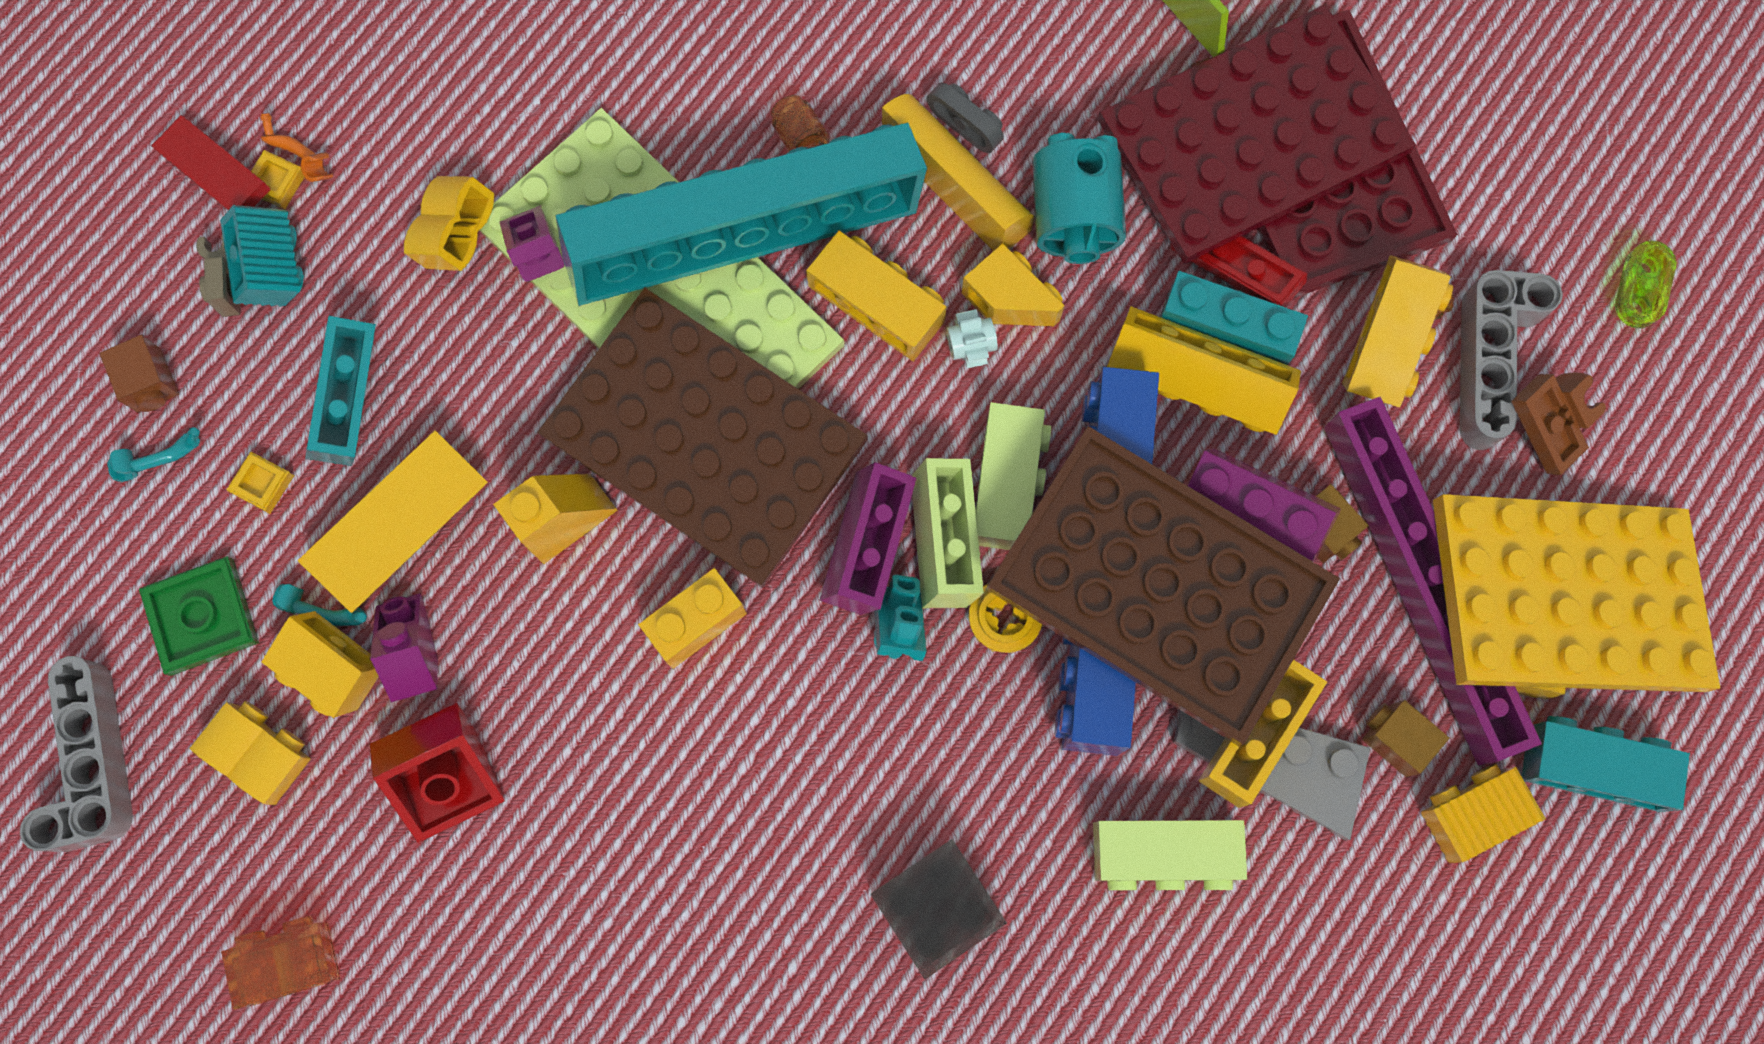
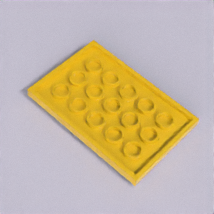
(1573, 595)

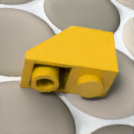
(1010, 293)

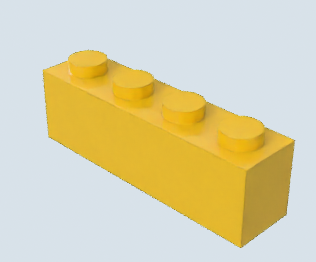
(1207, 371)

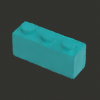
(1234, 317)
(340, 391)
(1607, 765)

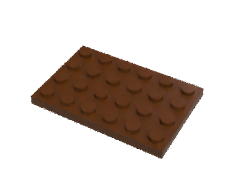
(703, 436)
(1164, 585)

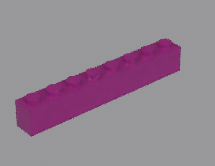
(1406, 535)

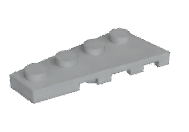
(1313, 777)

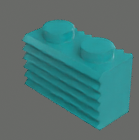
(261, 256)

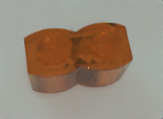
(280, 964)

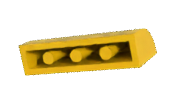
(960, 177)
(392, 521)

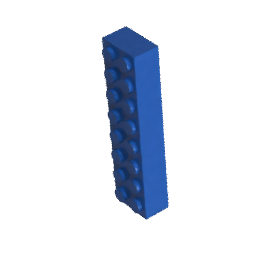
(1099, 698)

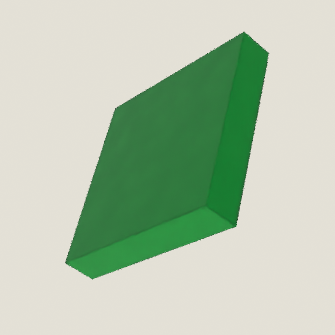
(198, 616)

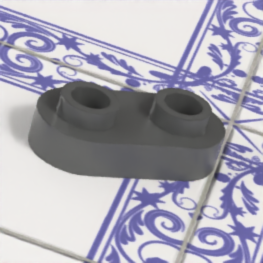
(975, 125)

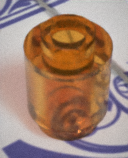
(798, 124)

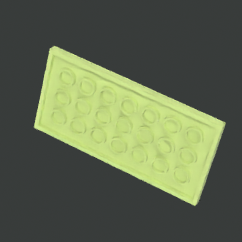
(736, 302)

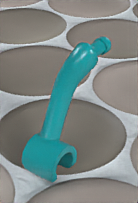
(124, 467)
(289, 600)

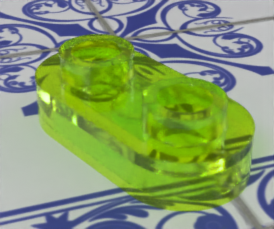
(1645, 288)

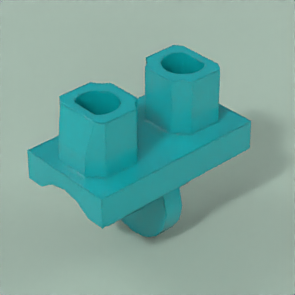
(900, 620)

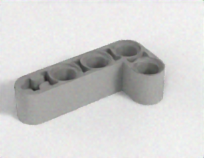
(1499, 361)
(77, 691)

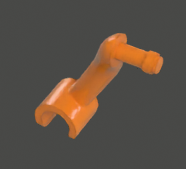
(311, 162)

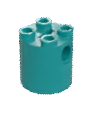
(1079, 197)

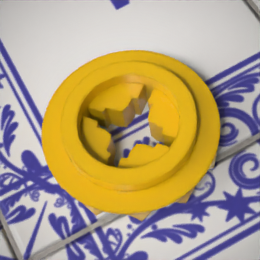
(985, 625)

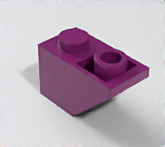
(404, 648)

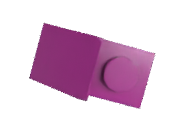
(531, 244)

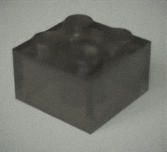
(938, 909)

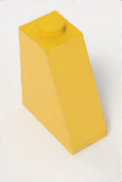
(554, 511)

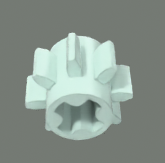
(971, 338)

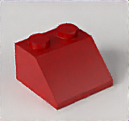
(435, 773)

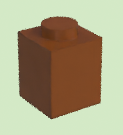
(139, 374)

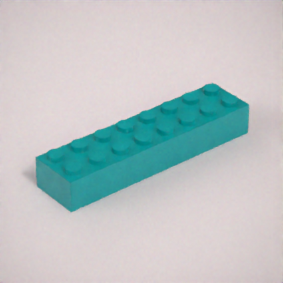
(740, 212)

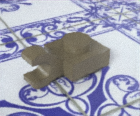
(215, 284)

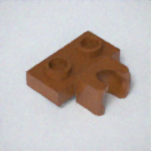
(1552, 417)

